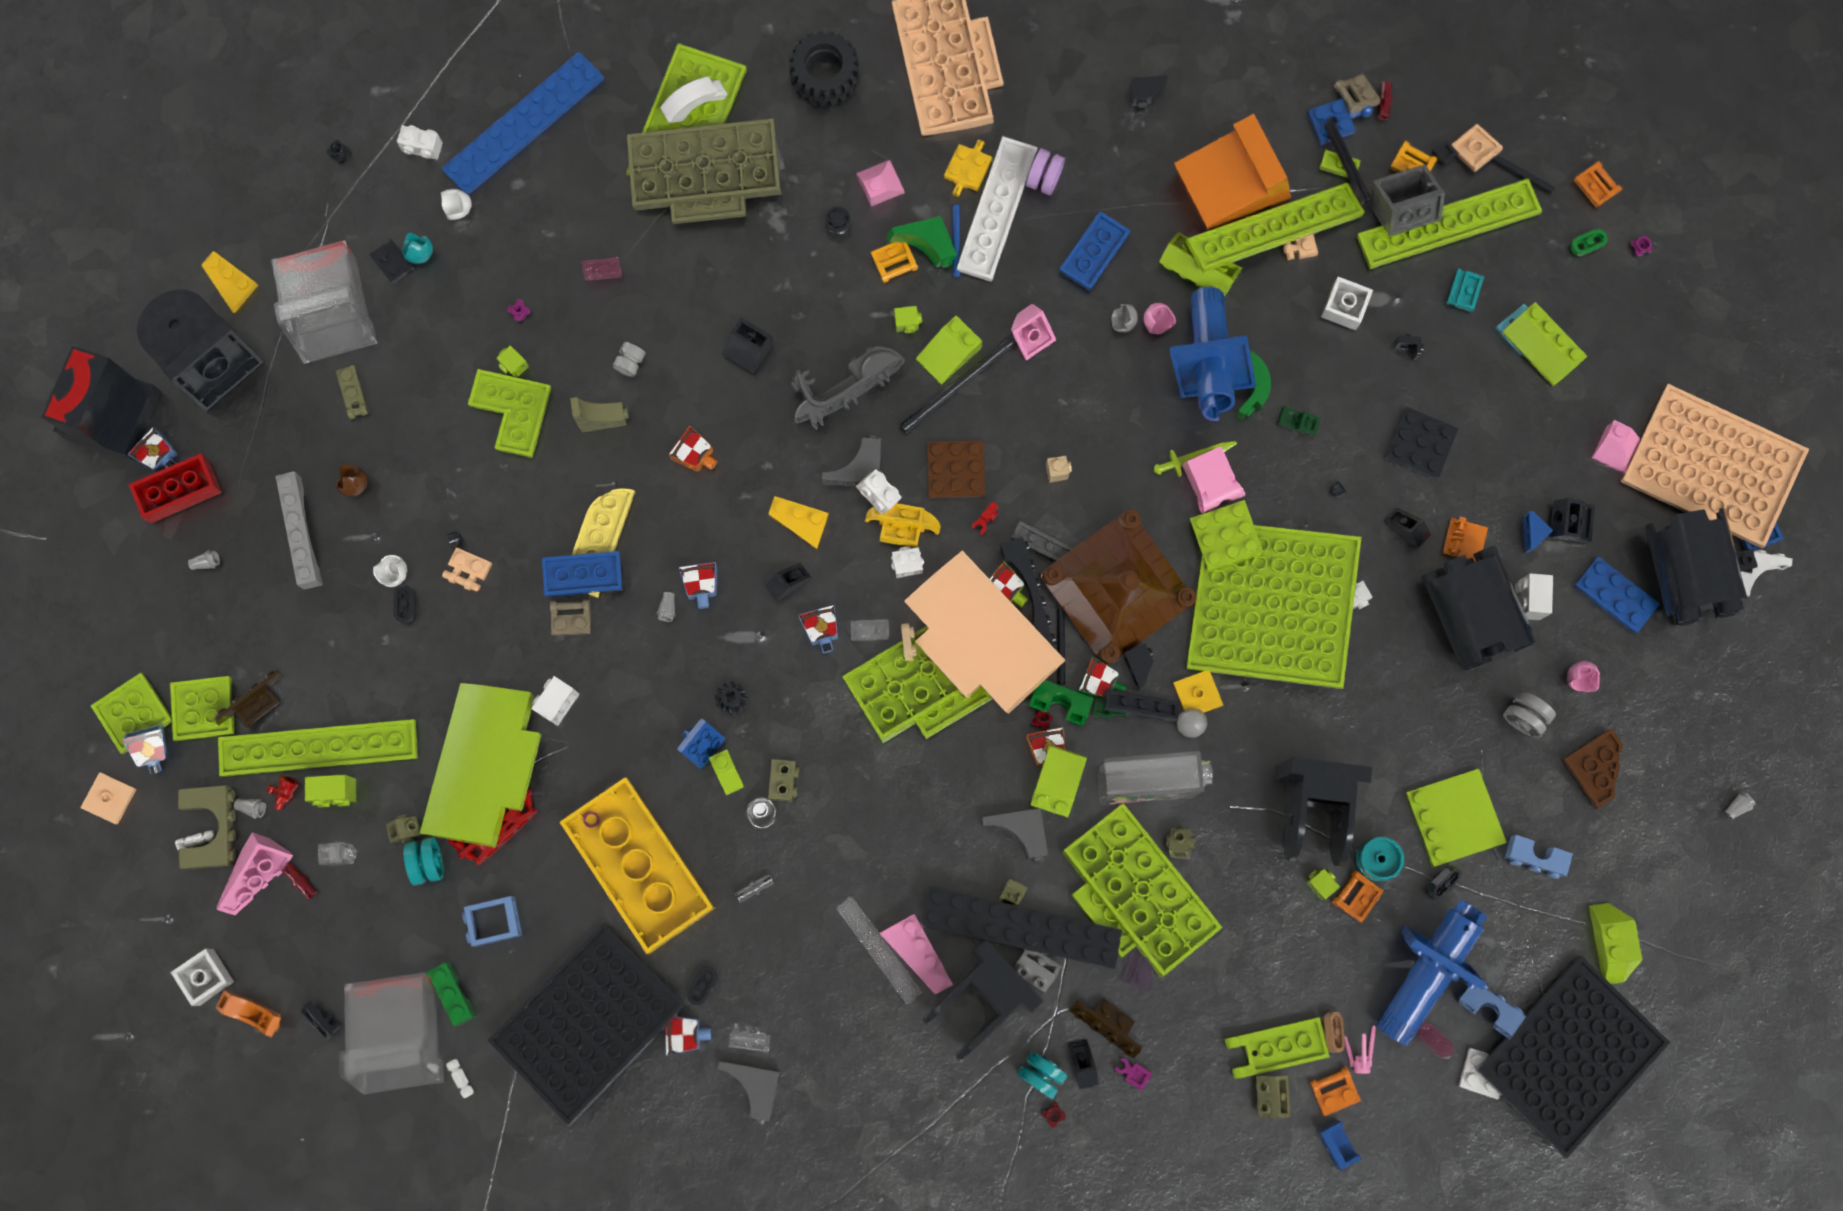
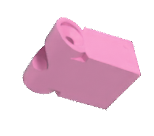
(1212, 480)

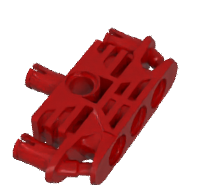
(512, 822)

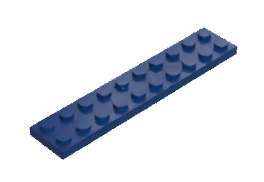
(523, 123)

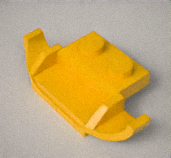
(903, 524)

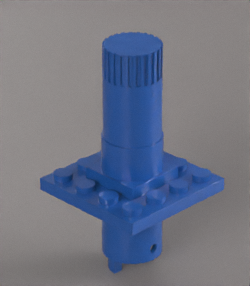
(1214, 361)
(1436, 966)

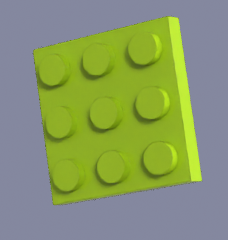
(1226, 536)
(195, 707)
(131, 709)

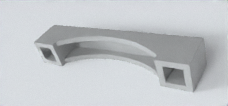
(303, 558)

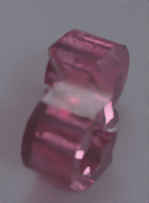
(1430, 1034)

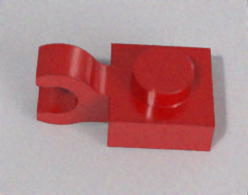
(989, 514)

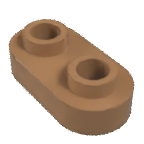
(1334, 1031)

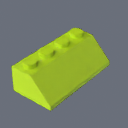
(1180, 259)
(1544, 344)

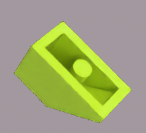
(726, 772)

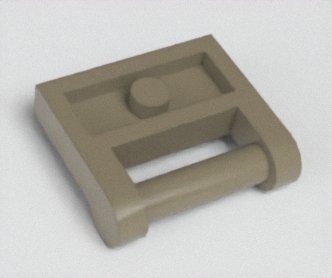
(1360, 90)
(570, 624)

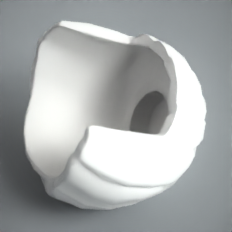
(455, 203)
(390, 571)

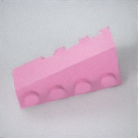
(915, 949)

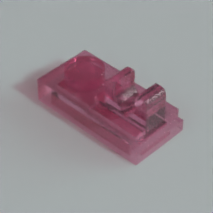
(601, 269)

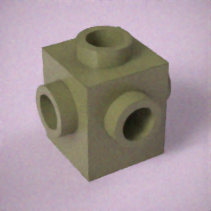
(403, 829)
(1180, 843)

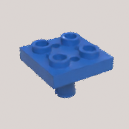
(698, 740)

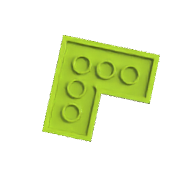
(521, 403)

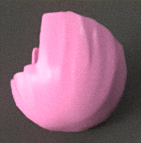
(1158, 318)
(1583, 676)

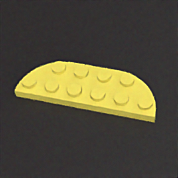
(604, 524)

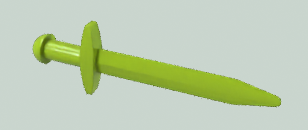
(1176, 463)

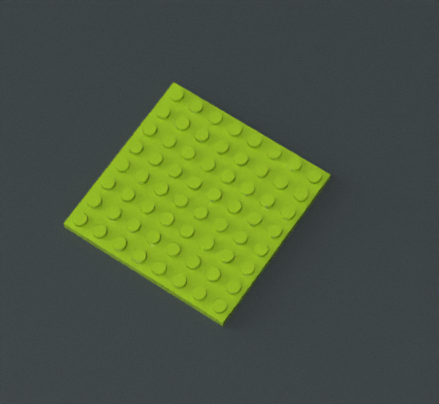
(1280, 611)

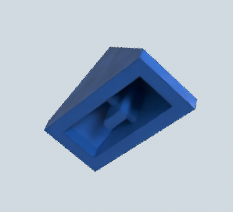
(1534, 531)

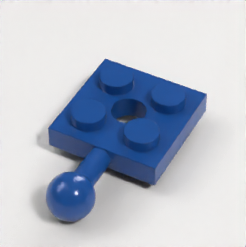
(1337, 111)

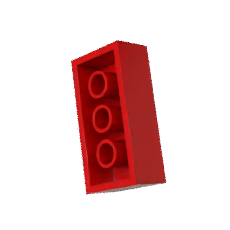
(175, 488)

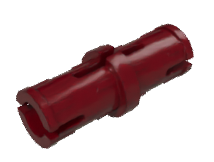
(1385, 100)
(299, 881)

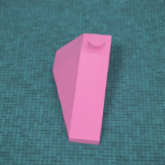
(256, 865)

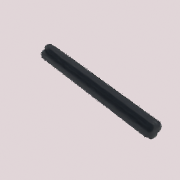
(1347, 162)

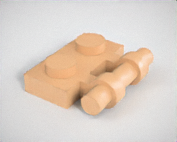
(1304, 247)
(470, 564)

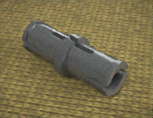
(754, 887)

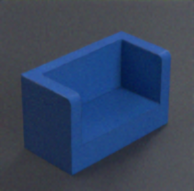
(1338, 1145)

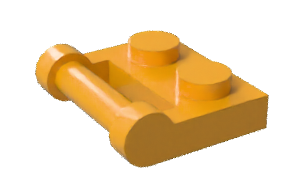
(1404, 162)
(891, 255)

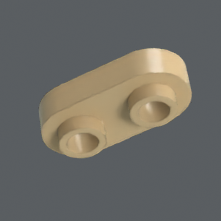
(907, 634)

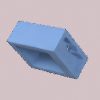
(512, 918)

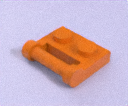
(1593, 186)
(1362, 901)
(1336, 1098)

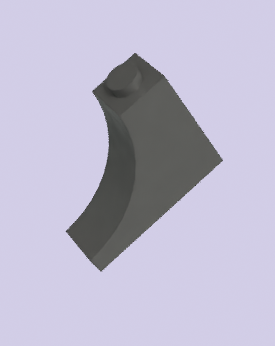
(864, 463)
(1026, 827)
(759, 1085)

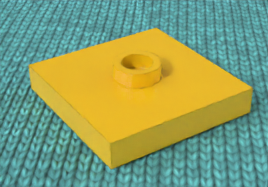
(1198, 692)

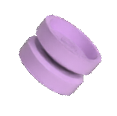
(1044, 171)

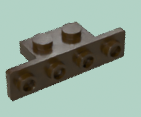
(253, 704)
(1110, 1023)

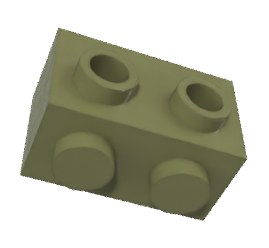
(779, 780)
(1273, 1096)

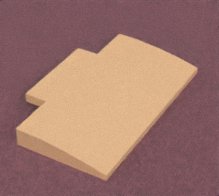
(947, 63)
(980, 635)

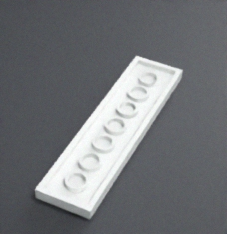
(997, 209)

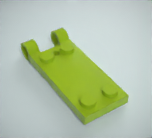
(1280, 1047)

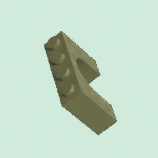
(221, 850)

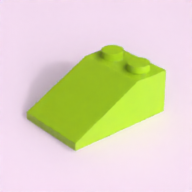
(949, 350)
(1058, 781)

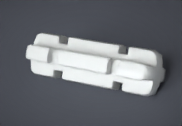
(195, 840)
(460, 1078)

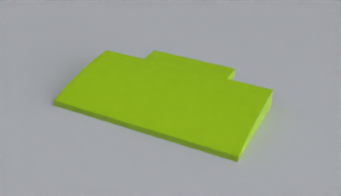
(909, 693)
(482, 765)
(1138, 892)

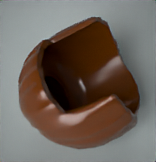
(352, 480)

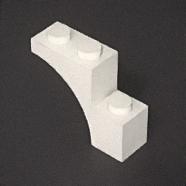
(1764, 562)

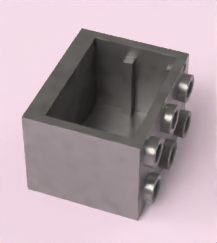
(1407, 200)

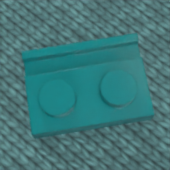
(1465, 290)

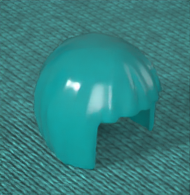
(417, 249)

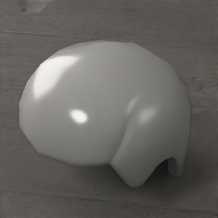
(1124, 318)
(1192, 723)
(761, 812)

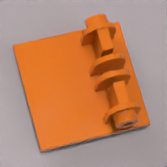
(1464, 538)

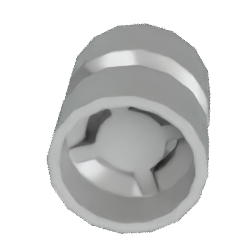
(628, 360)

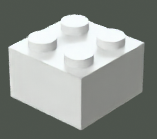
(1346, 303)
(1535, 595)
(555, 700)
(202, 977)

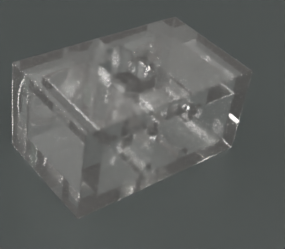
(336, 854)

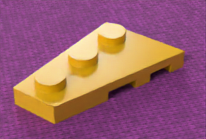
(229, 281)
(800, 519)

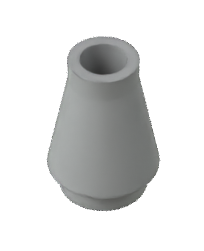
(205, 560)
(666, 609)
(1740, 805)
(251, 807)

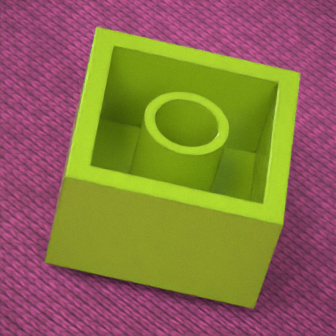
(329, 790)

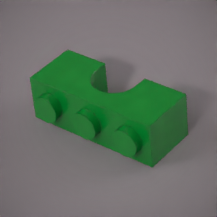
(1075, 703)
(455, 1003)

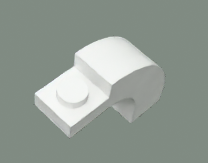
(690, 96)

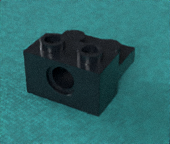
(1572, 520)

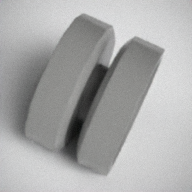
(1529, 714)

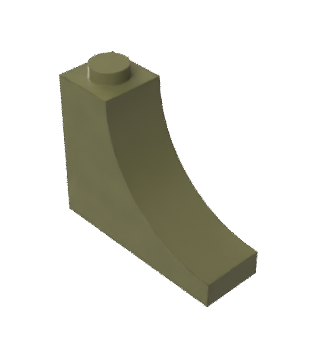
(598, 416)

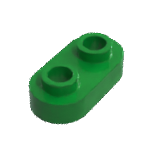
(1587, 243)

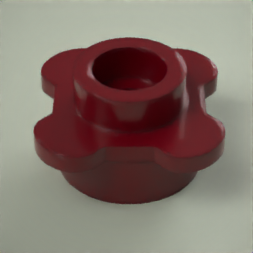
(1046, 717)
(1054, 1120)

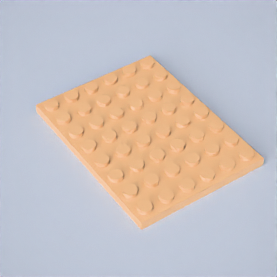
(1715, 460)

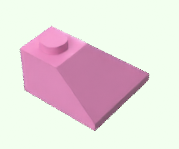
(880, 183)
(1032, 331)
(1617, 446)

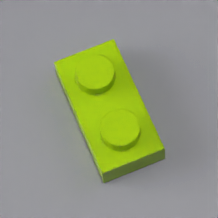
(1332, 164)

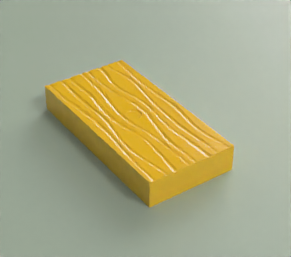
(637, 866)

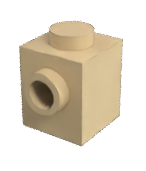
(1058, 468)

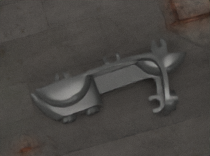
(866, 372)

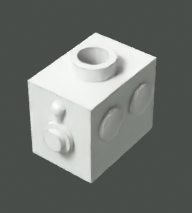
(907, 562)

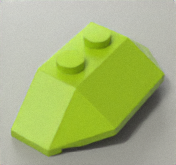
(1615, 942)

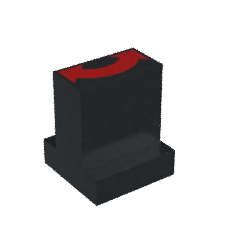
(100, 403)

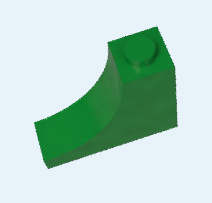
(929, 237)

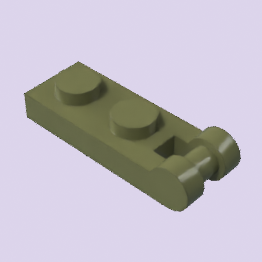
(352, 391)

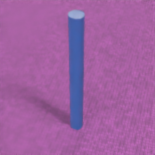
(956, 237)

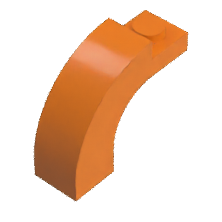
(249, 1011)

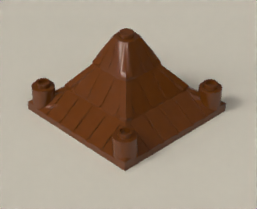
(1117, 587)

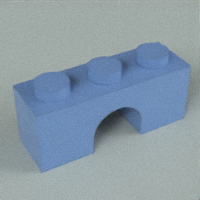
(1521, 853)
(1508, 1017)

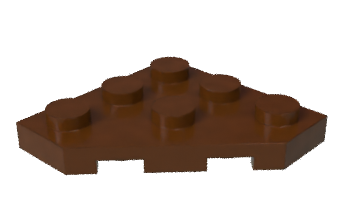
(1597, 767)

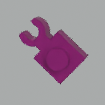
(1135, 1075)

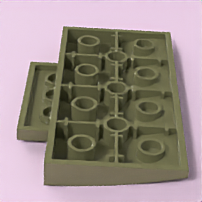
(704, 169)

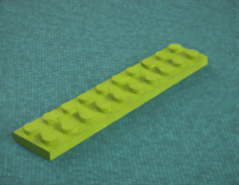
(1458, 222)
(1274, 227)
(317, 748)

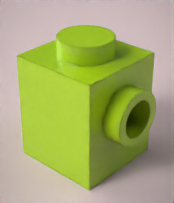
(907, 319)
(511, 362)
(1322, 883)

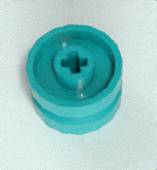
(1388, 851)
(423, 861)
(1042, 1074)

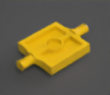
(968, 167)

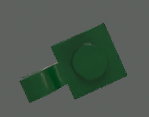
(1099, 711)

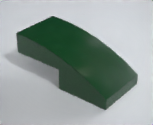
(1297, 421)

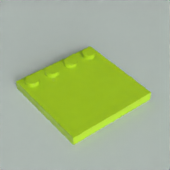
(1455, 817)

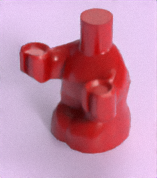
(284, 791)

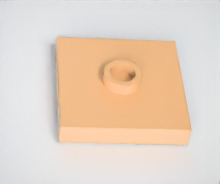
(1476, 147)
(108, 798)

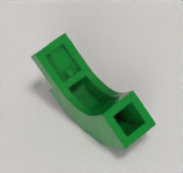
(1261, 391)

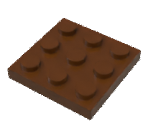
(956, 469)

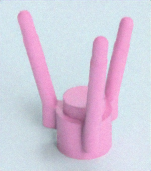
(1362, 1063)

